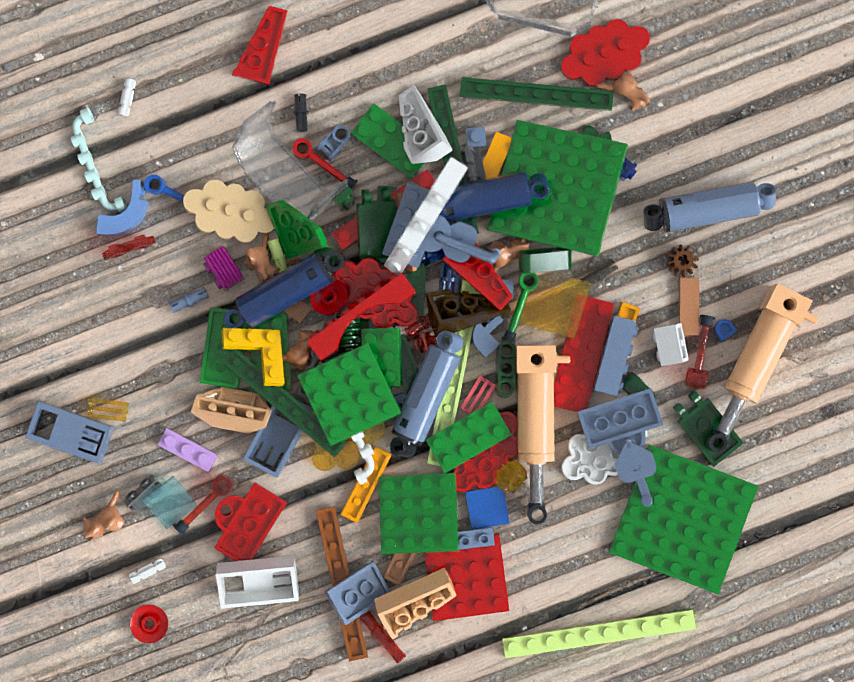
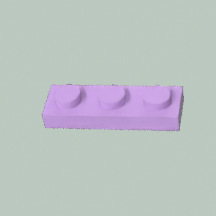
(187, 449)

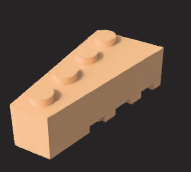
(413, 601)

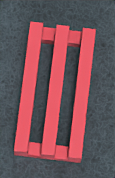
(486, 382)

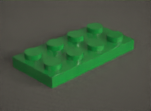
(385, 138)
(277, 322)
(214, 371)
(468, 437)

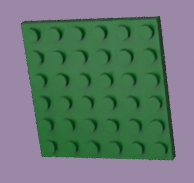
(581, 184)
(689, 525)

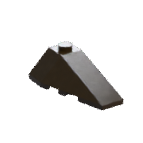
(459, 310)

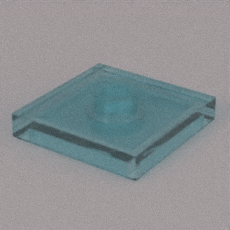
(170, 502)

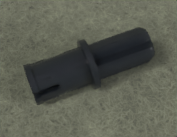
(301, 112)

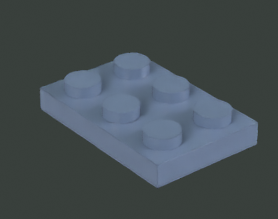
(357, 593)

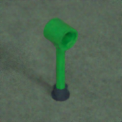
(510, 333)

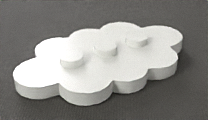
(591, 463)

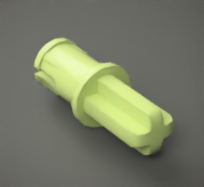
(277, 254)

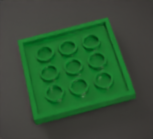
(349, 394)
(418, 514)

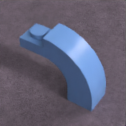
(130, 218)

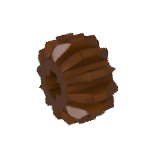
(676, 263)

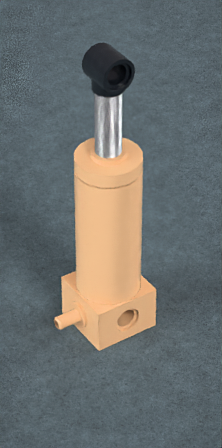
(761, 354)
(536, 417)

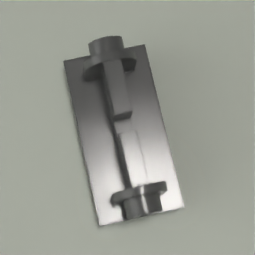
(473, 160)
(134, 499)

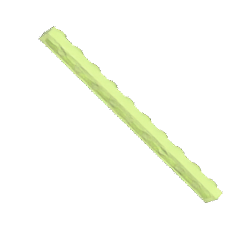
(447, 411)
(598, 633)

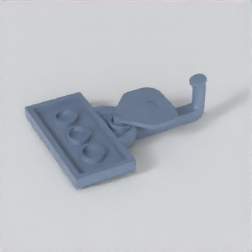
(454, 239)
(625, 421)

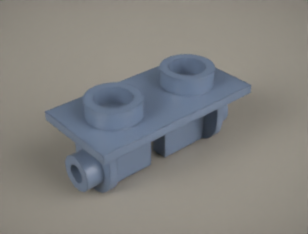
(476, 538)

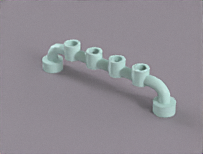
(86, 158)

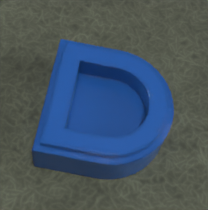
(724, 329)

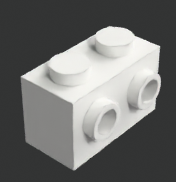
(670, 344)

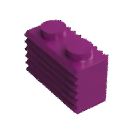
(223, 268)

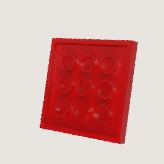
(476, 578)

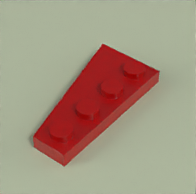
(260, 55)
(483, 279)

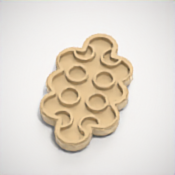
(228, 211)

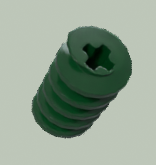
(348, 338)

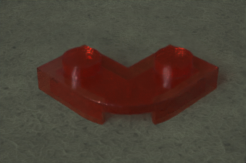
(118, 250)

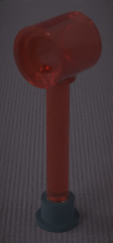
(696, 376)
(183, 524)

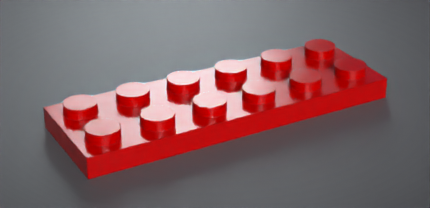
(576, 379)

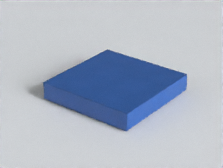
(487, 507)

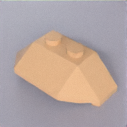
(232, 410)

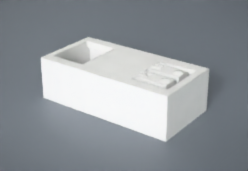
(259, 581)

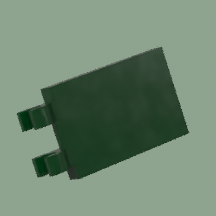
(374, 222)
(700, 423)

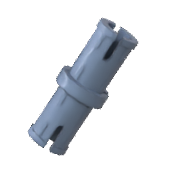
(188, 299)

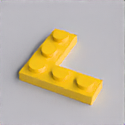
(259, 339)

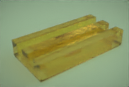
(124, 412)

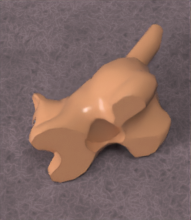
(627, 87)
(508, 252)
(258, 260)
(300, 353)
(107, 519)

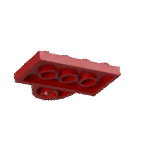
(248, 522)

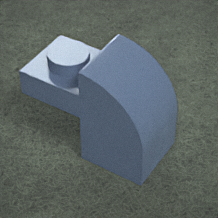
(483, 339)

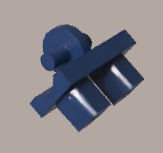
(448, 278)

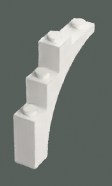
(425, 216)

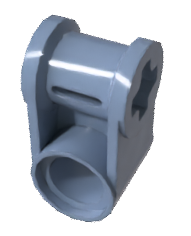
(333, 142)

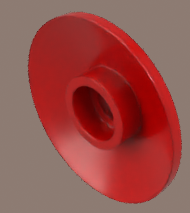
(320, 299)
(139, 625)

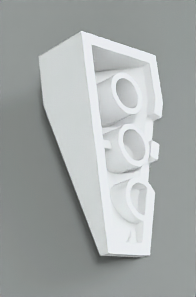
(421, 131)

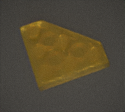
(558, 308)

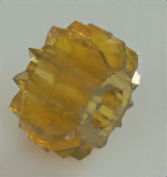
(511, 477)

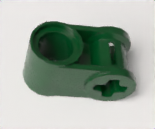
(634, 384)

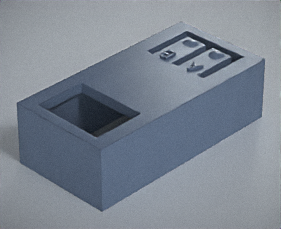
(69, 430)
(277, 434)

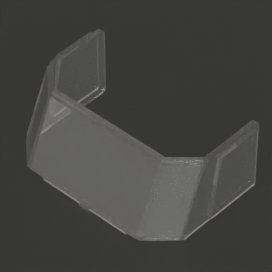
(542, 22)
(277, 170)

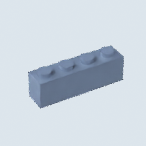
(614, 356)

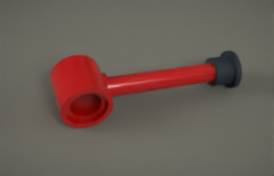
(319, 161)

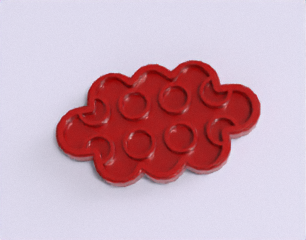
(605, 52)
(361, 280)
(483, 467)

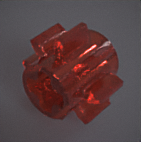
(424, 340)

